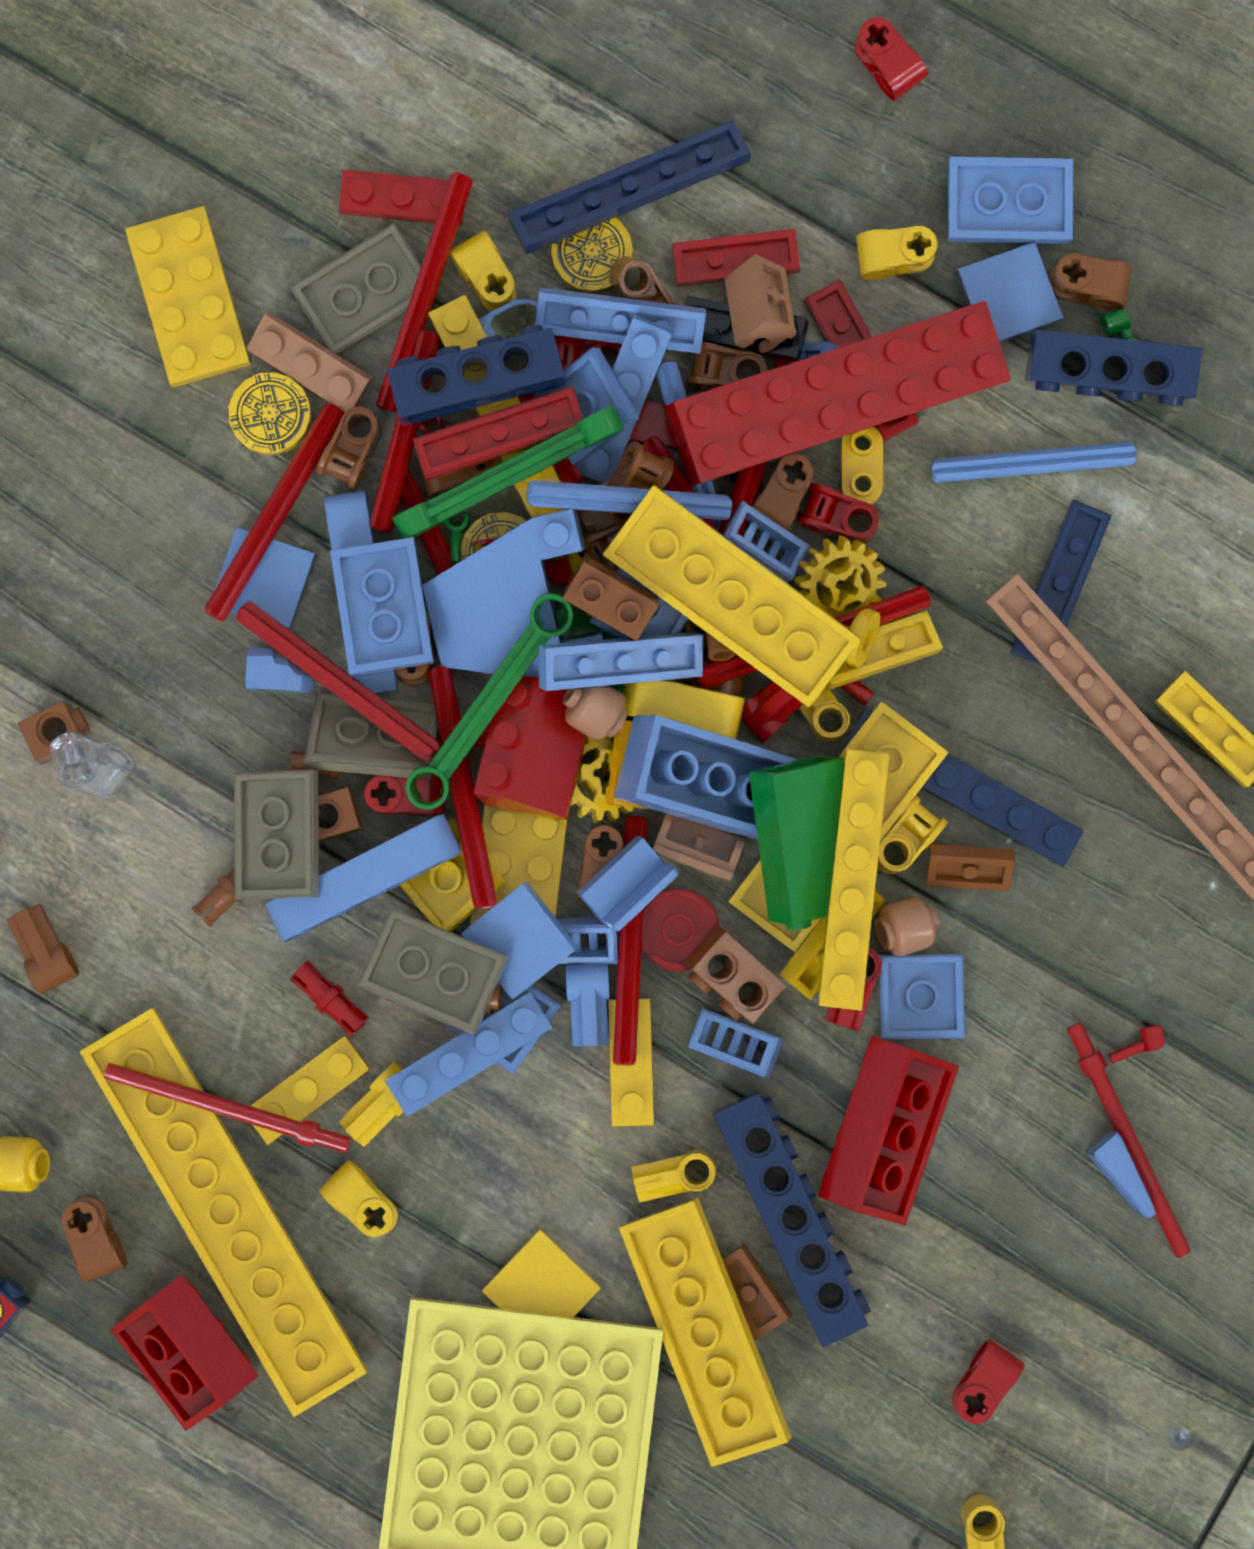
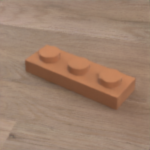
(309, 363)

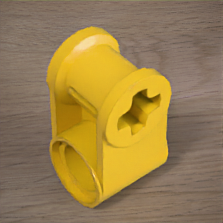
(889, 252)
(483, 268)
(913, 833)
(353, 1194)

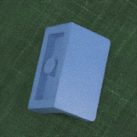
(627, 884)

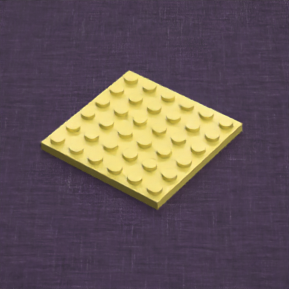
(519, 1430)

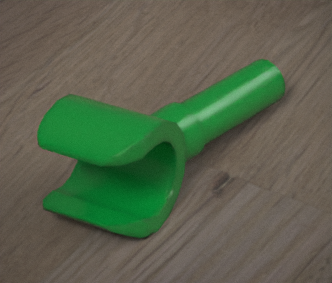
(1117, 322)
(456, 536)

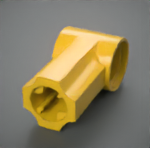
(823, 704)
(373, 1110)
(669, 1176)
(987, 1536)

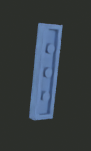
(610, 317)
(635, 372)
(620, 661)
(468, 1054)

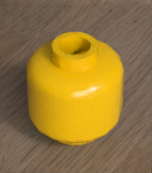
(22, 1164)

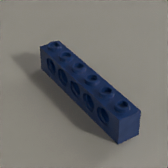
(829, 1321)

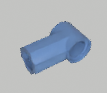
(588, 993)

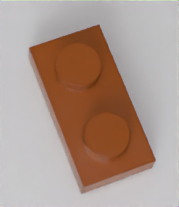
(970, 867)
(756, 1294)

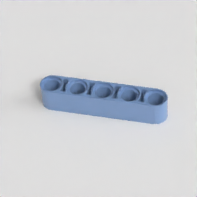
(349, 526)
(366, 877)

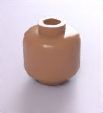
(595, 710)
(906, 926)

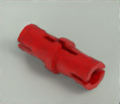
(329, 998)

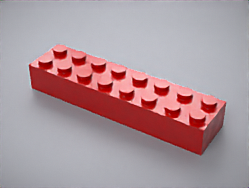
(837, 393)

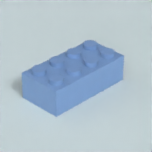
(692, 774)

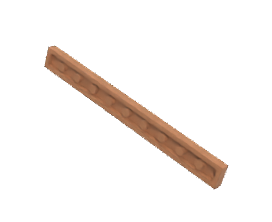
(1127, 729)

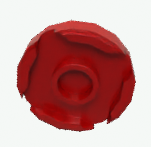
(675, 926)

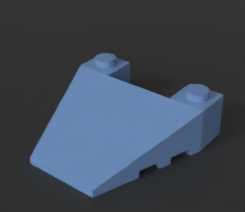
(487, 598)

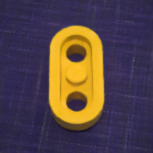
(862, 464)

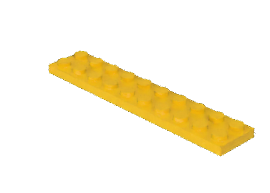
(227, 1218)

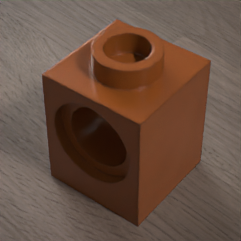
(36, 728)
(348, 814)

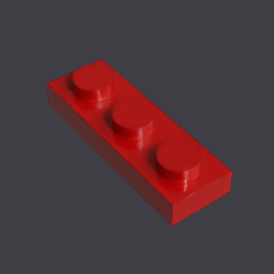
(392, 196)
(715, 258)

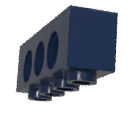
(1178, 363)
(459, 394)

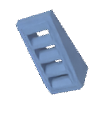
(792, 546)
(594, 953)
(770, 1054)
(1116, 1164)

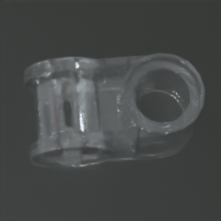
(91, 764)

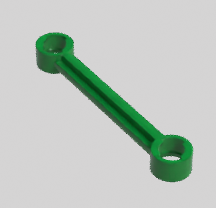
(508, 473)
(488, 701)

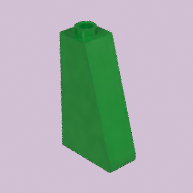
(796, 835)

